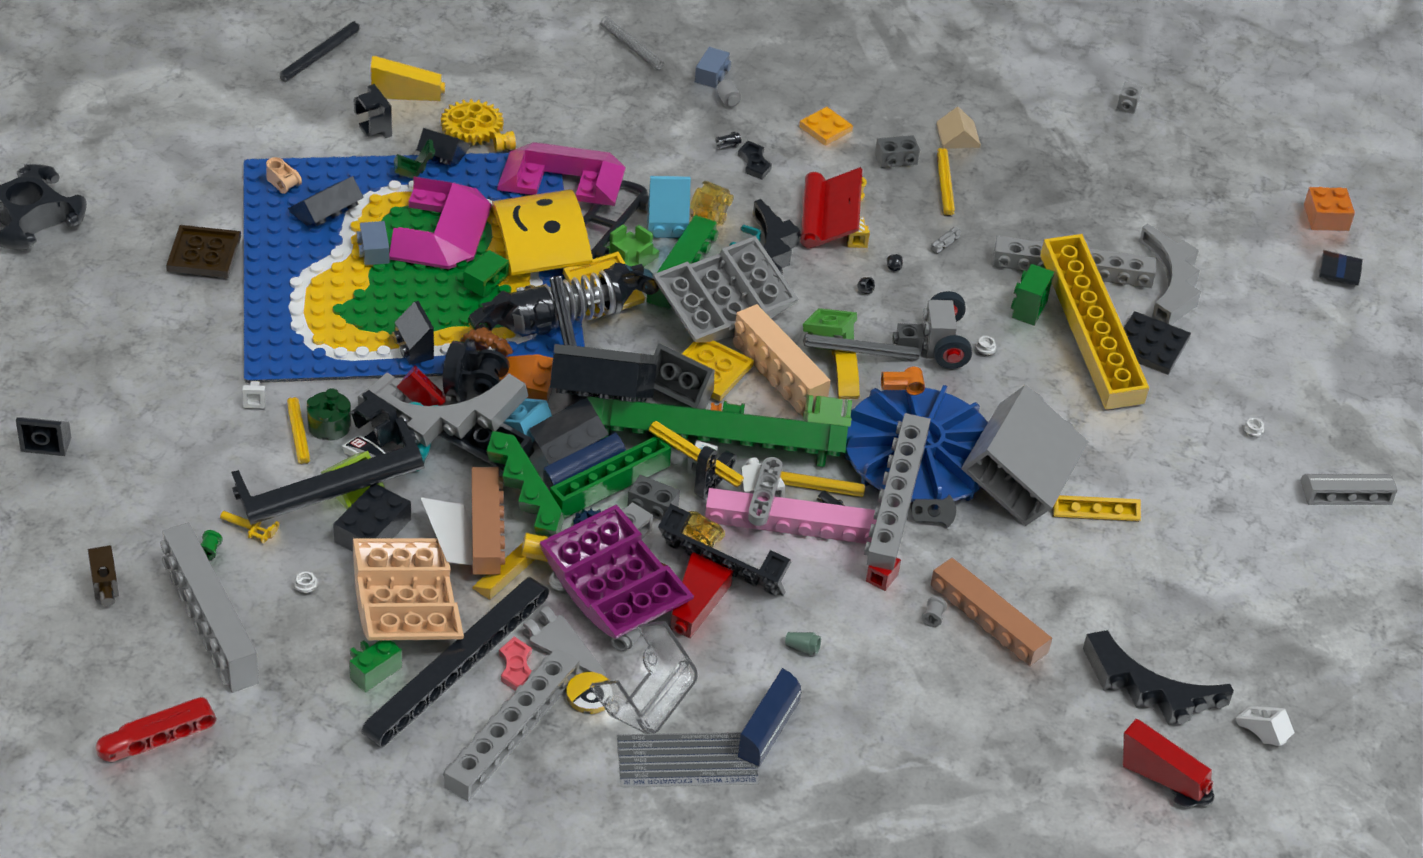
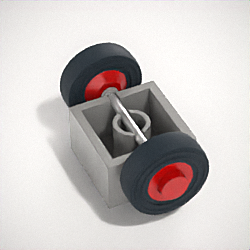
(940, 330)

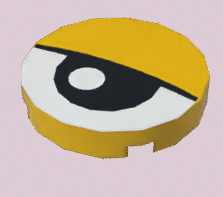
(581, 695)

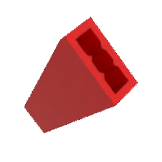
(708, 585)
(1164, 762)

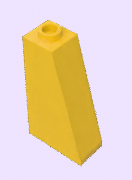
(405, 81)

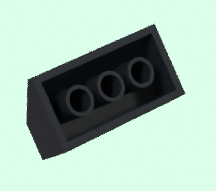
(478, 439)

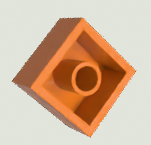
(1329, 209)

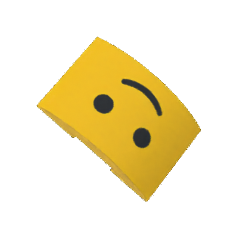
(543, 232)

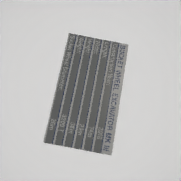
(683, 760)

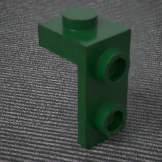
(408, 167)

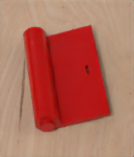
(830, 207)

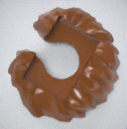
(485, 338)

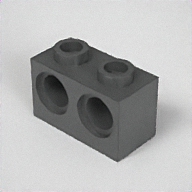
(897, 151)
(653, 496)

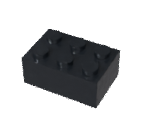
(373, 515)

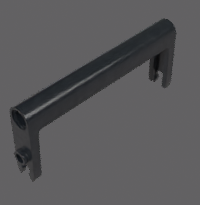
(331, 483)

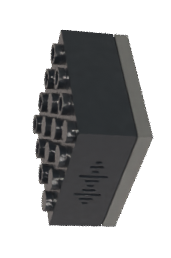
(603, 373)

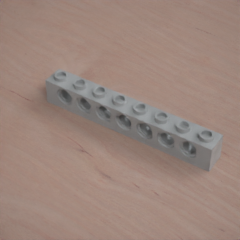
(1112, 266)
(898, 491)
(510, 724)

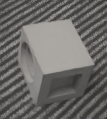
(1129, 97)

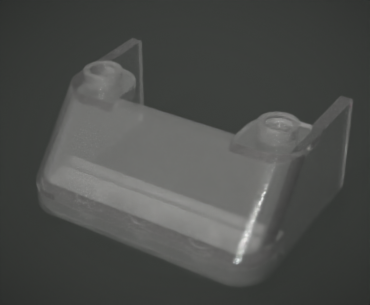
(662, 689)

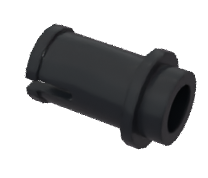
(729, 140)
(829, 499)

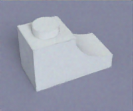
(1268, 723)

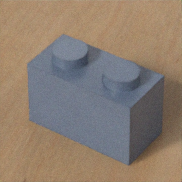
(712, 67)
(373, 243)

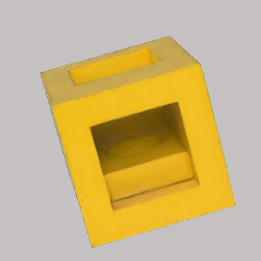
(861, 238)

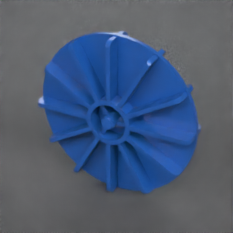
(950, 439)

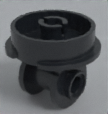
(471, 370)

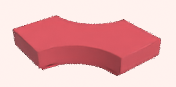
(515, 656)

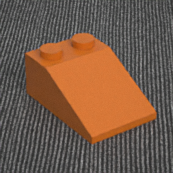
(534, 372)

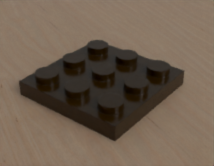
(203, 251)

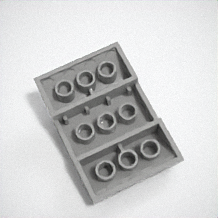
(718, 287)

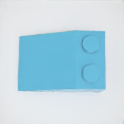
(668, 206)
(527, 415)

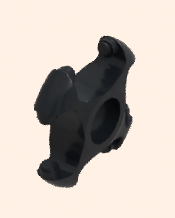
(32, 205)

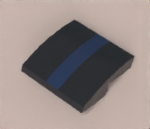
(1340, 267)

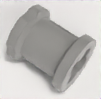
(934, 612)

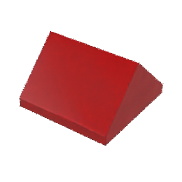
(421, 388)

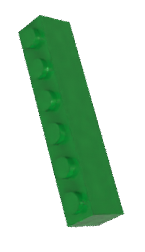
(689, 248)
(611, 476)

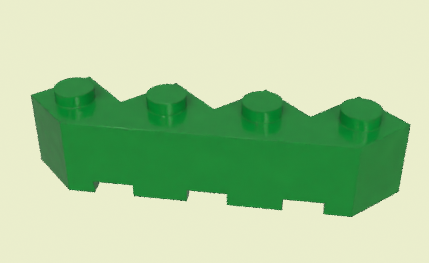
(522, 475)

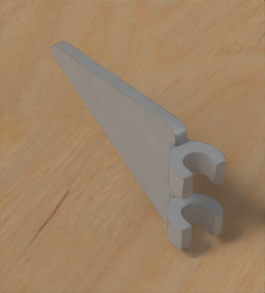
(560, 635)

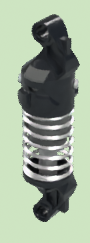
(533, 309)

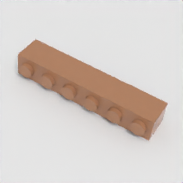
(486, 521)
(991, 611)

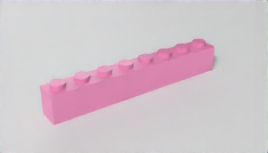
(792, 516)

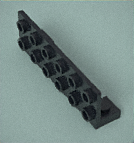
(769, 575)

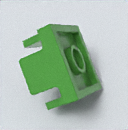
(632, 247)
(830, 323)
(828, 411)

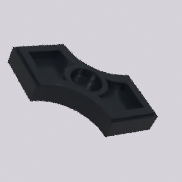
(756, 163)

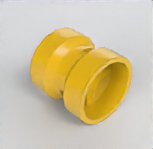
(504, 141)

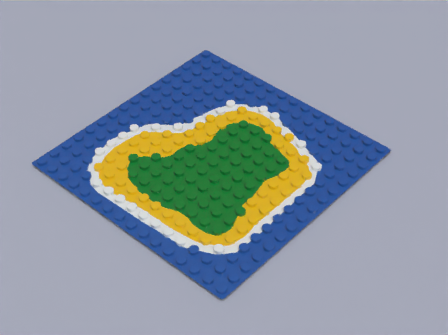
(328, 315)

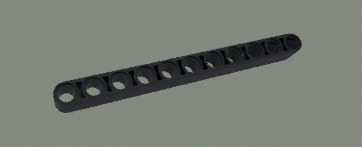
(454, 662)

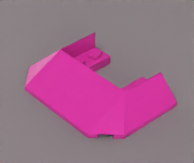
(599, 171)
(458, 230)

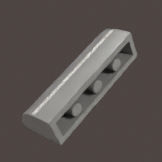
(1349, 489)

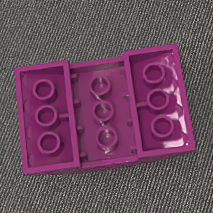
(613, 573)

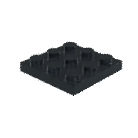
(1155, 342)

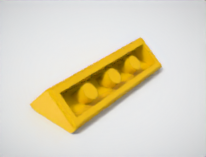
(1097, 508)
(493, 583)

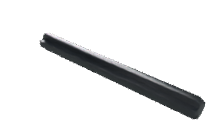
(319, 51)

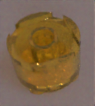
(711, 202)

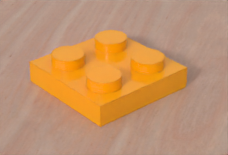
(826, 126)

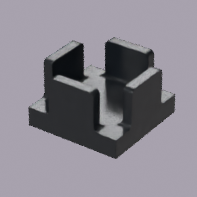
(378, 111)
(381, 417)

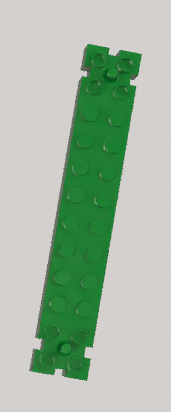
(727, 426)

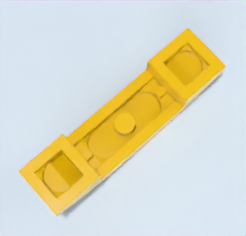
(847, 374)

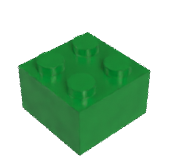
(1032, 294)

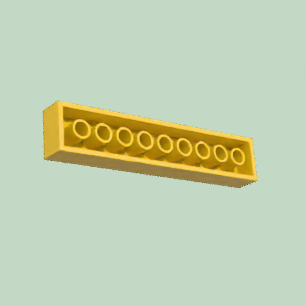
(1094, 322)

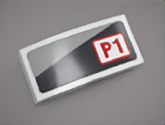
(361, 444)

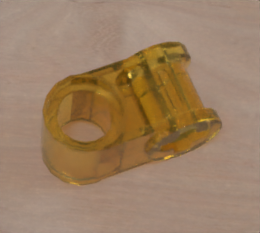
(702, 529)

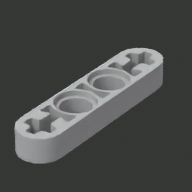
(766, 491)

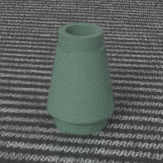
(804, 641)

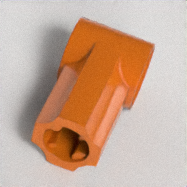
(909, 380)

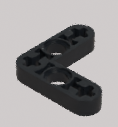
(706, 467)

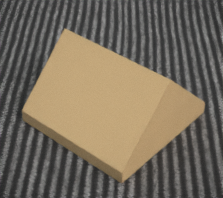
(957, 130)

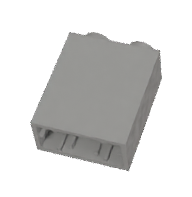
(1025, 455)

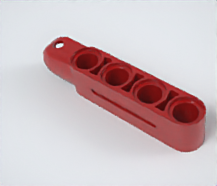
(157, 730)

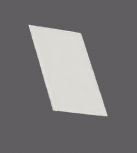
(452, 529)

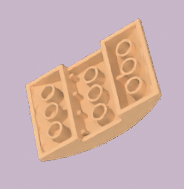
(404, 590)

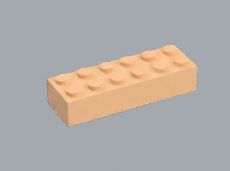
(779, 358)

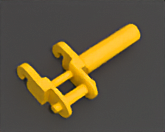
(240, 521)

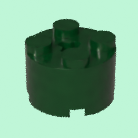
(329, 415)

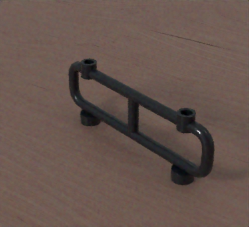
(641, 201)

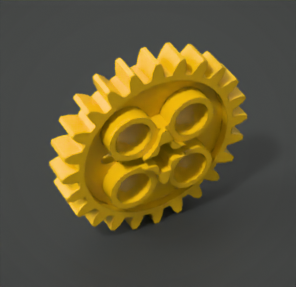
(472, 121)

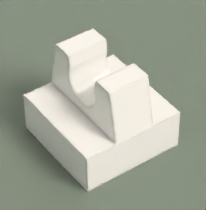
(254, 395)

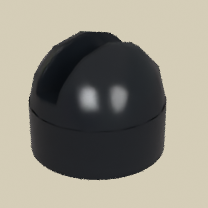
(894, 262)
(866, 285)

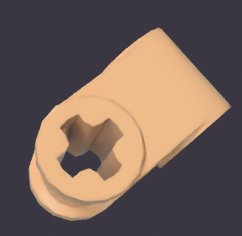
(282, 175)

